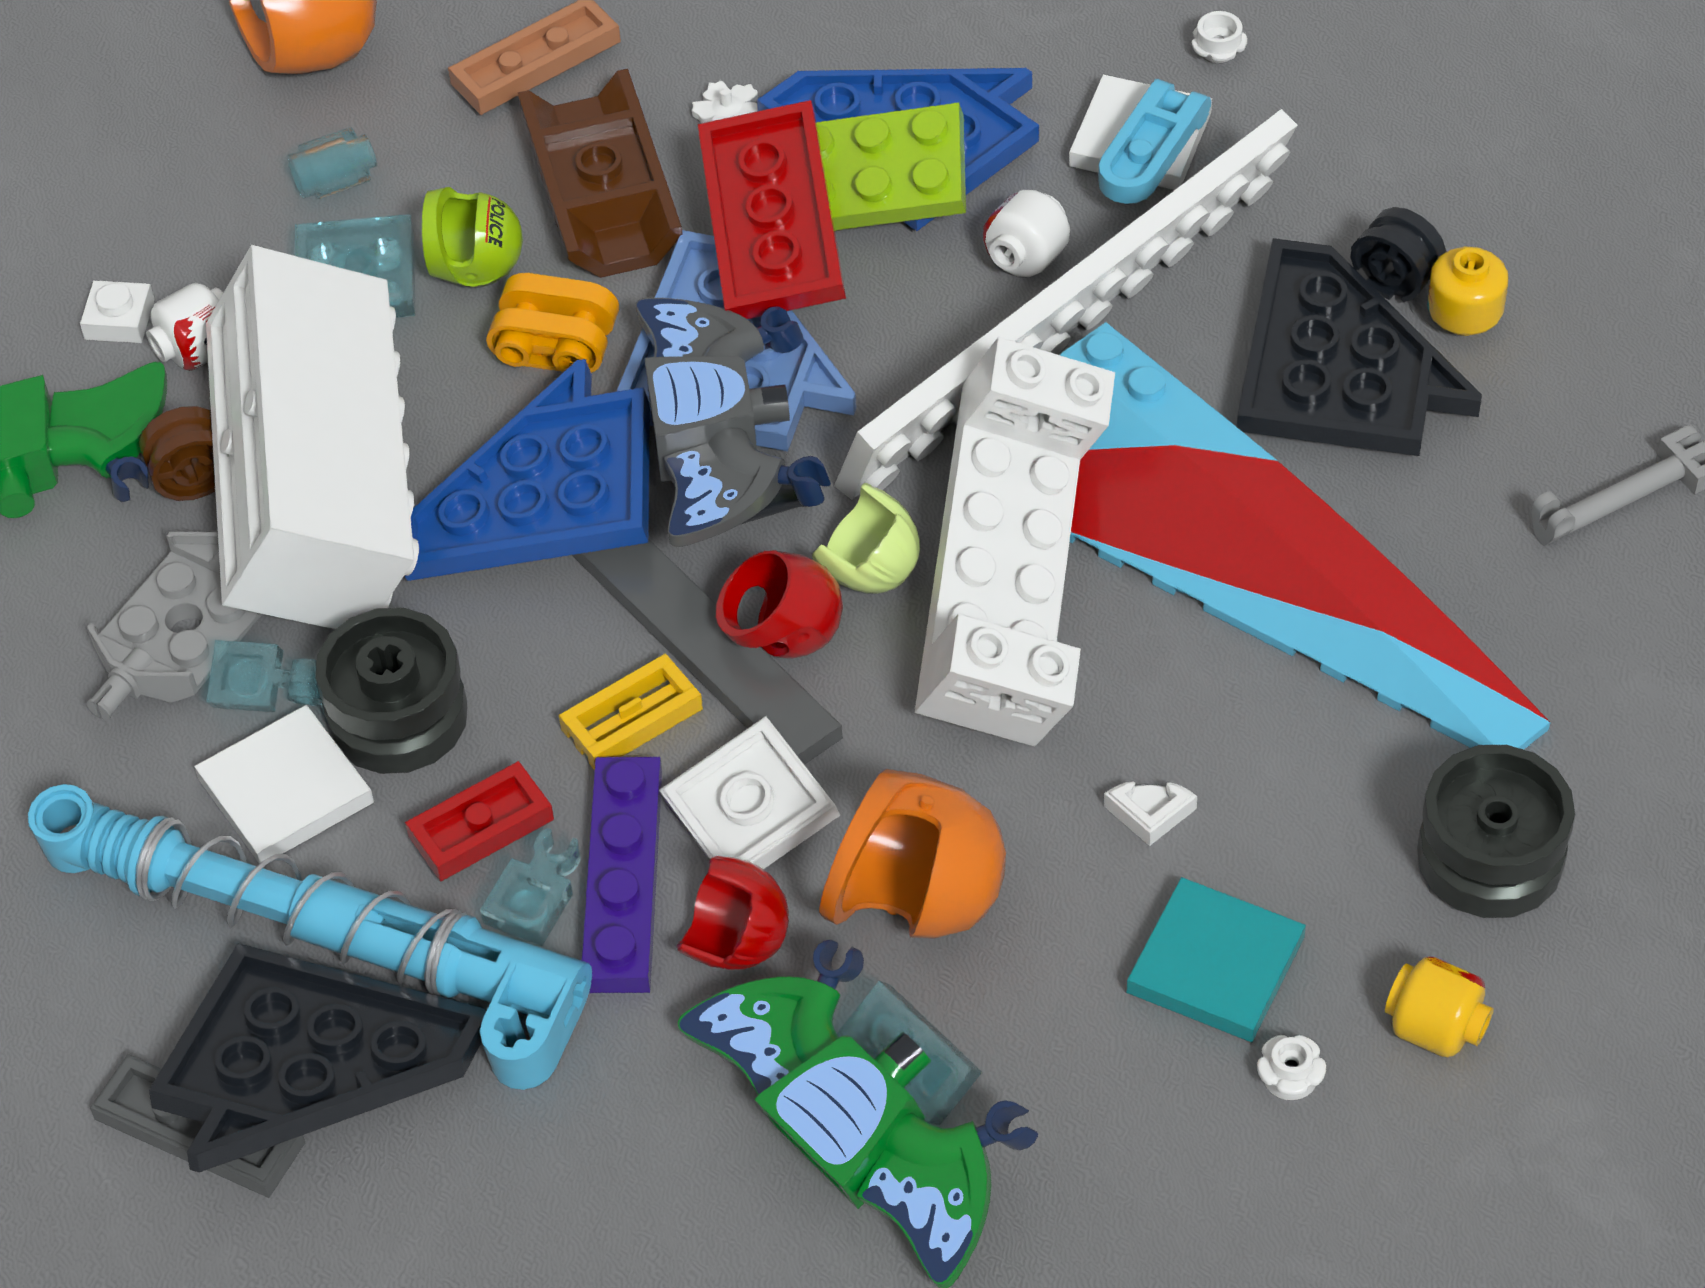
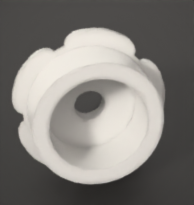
(1219, 37)
(1287, 1081)

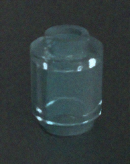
(332, 163)

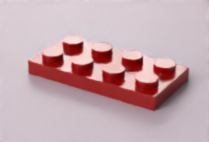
(771, 210)

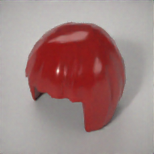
(736, 916)

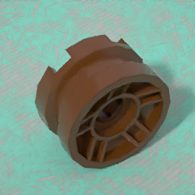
(180, 453)

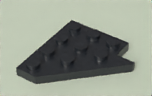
(1341, 360)
(303, 1048)

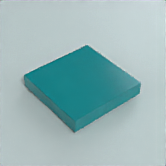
(1216, 959)

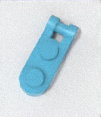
(1150, 142)

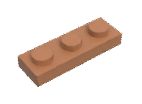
(534, 55)

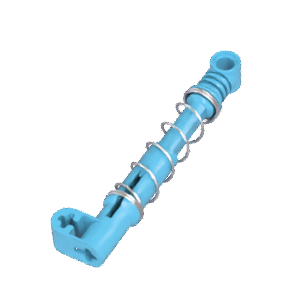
(445, 952)

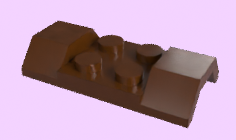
(603, 178)

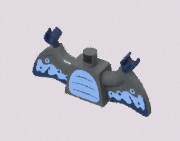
(709, 415)

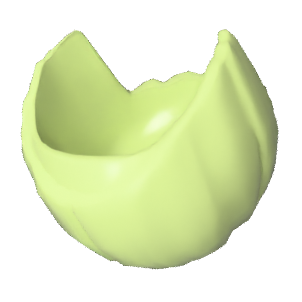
(872, 544)

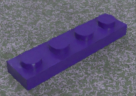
(622, 874)

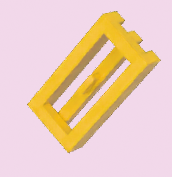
(637, 718)

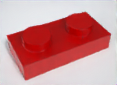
(479, 821)

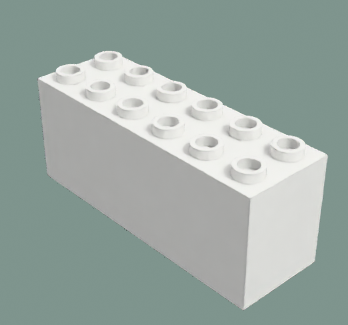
(308, 441)

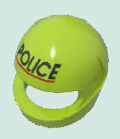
(469, 237)

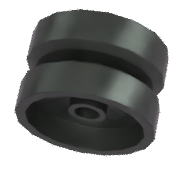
(392, 690)
(1495, 831)

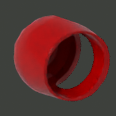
(798, 607)

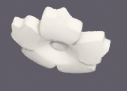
(722, 103)

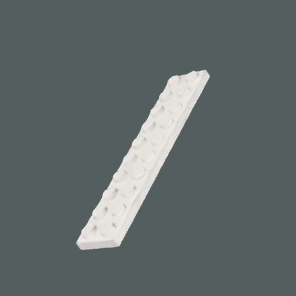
(1076, 298)

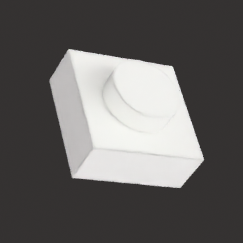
(117, 311)

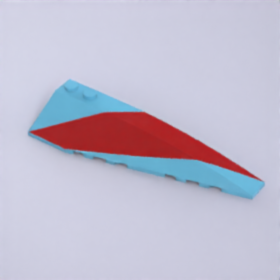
(1262, 551)

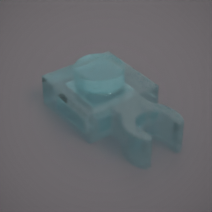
(532, 895)

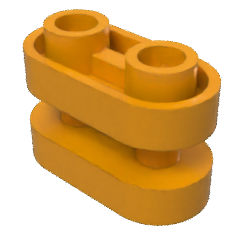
(552, 322)

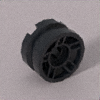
(1398, 253)

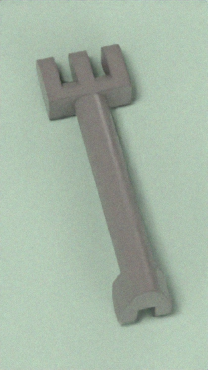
(1680, 460)

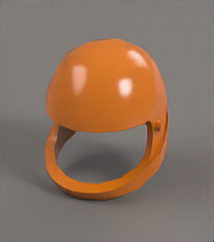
(305, 33)
(918, 855)

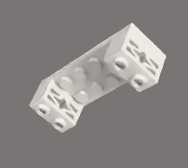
(1006, 543)

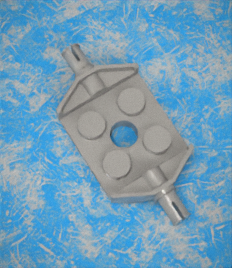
(139, 643)

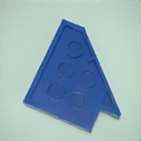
(992, 127)
(546, 485)

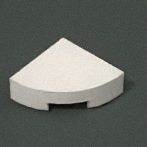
(1150, 809)

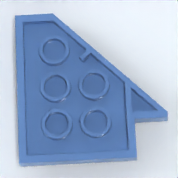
(806, 371)

